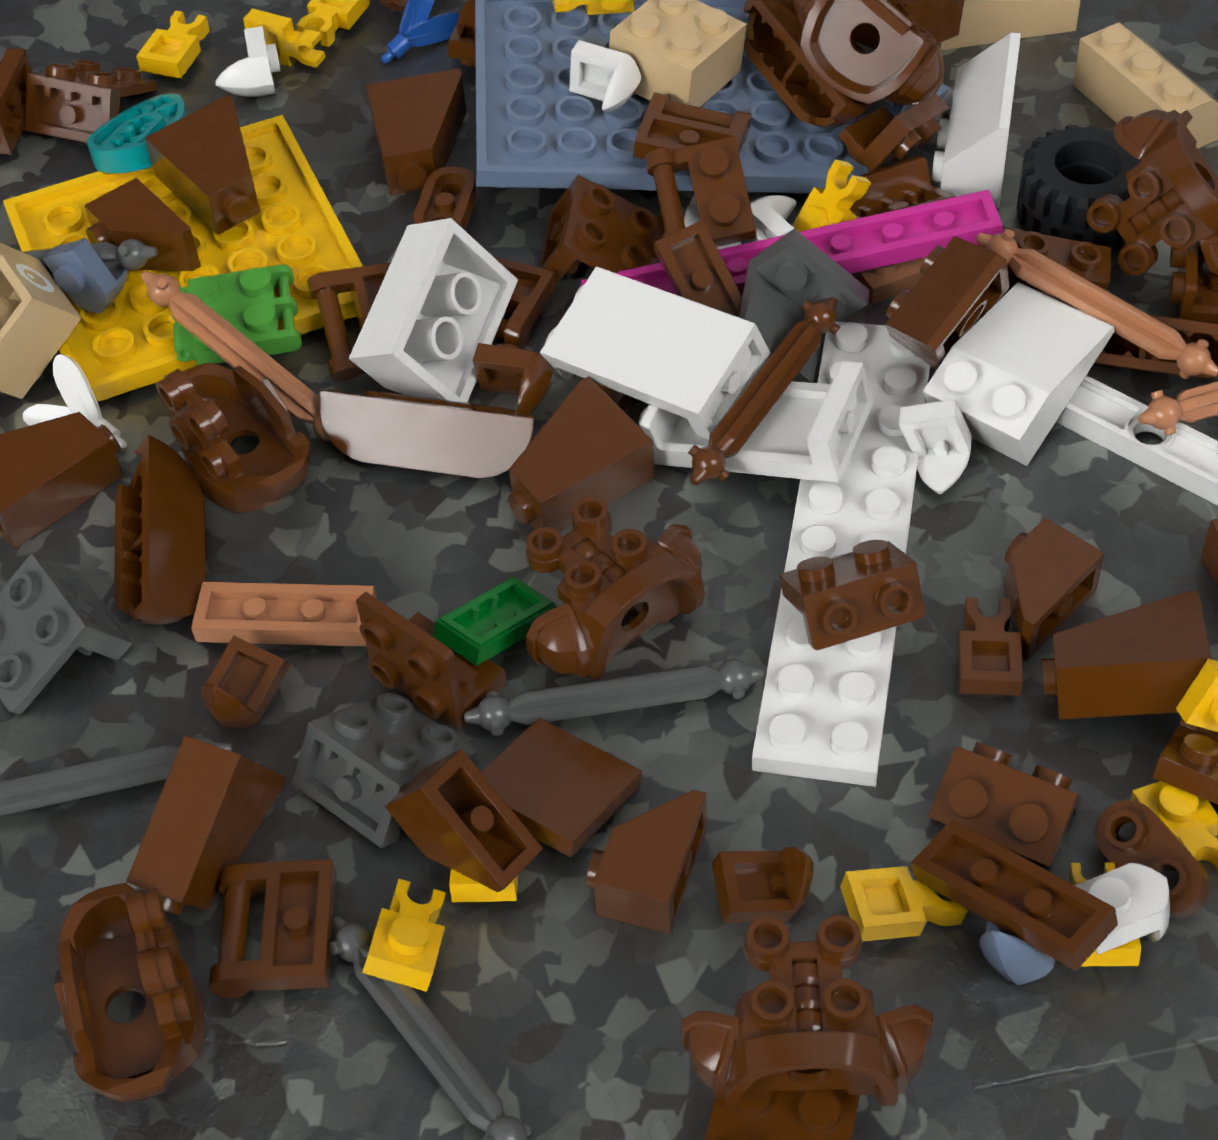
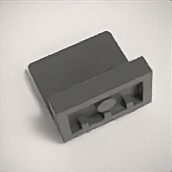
(784, 279)
(43, 620)
(366, 756)

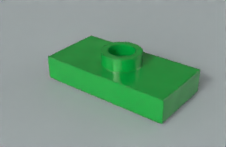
(491, 620)

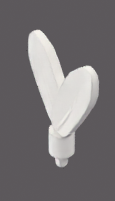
(77, 396)

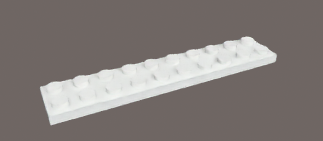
(829, 704)

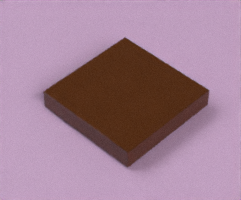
(561, 785)

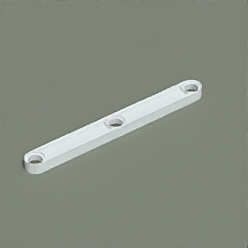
(1112, 421)

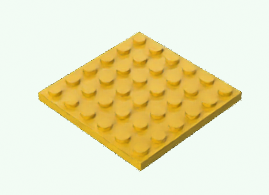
(134, 337)

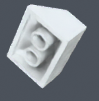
(978, 122)
(433, 312)

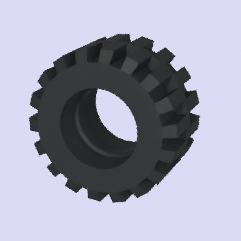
(1066, 176)

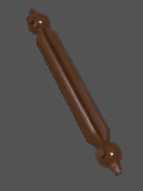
(763, 391)

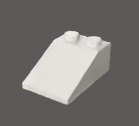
(1019, 369)

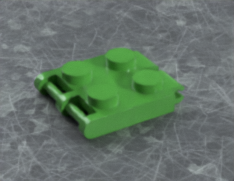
(249, 305)

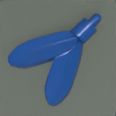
(418, 29)

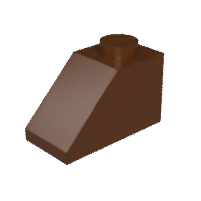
(140, 215)
(1048, 581)
(464, 822)
(649, 863)

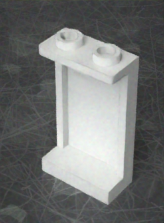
(656, 348)
(800, 438)

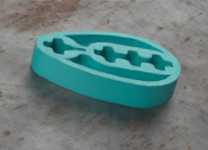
(120, 143)

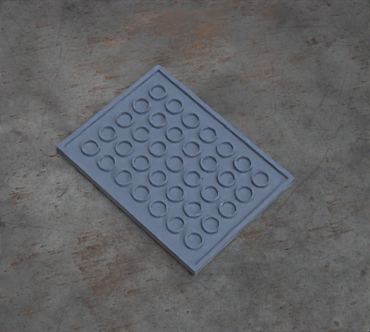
(544, 135)

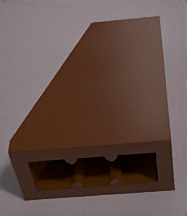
(416, 125)
(207, 165)
(578, 454)
(52, 472)
(1129, 660)
(202, 823)

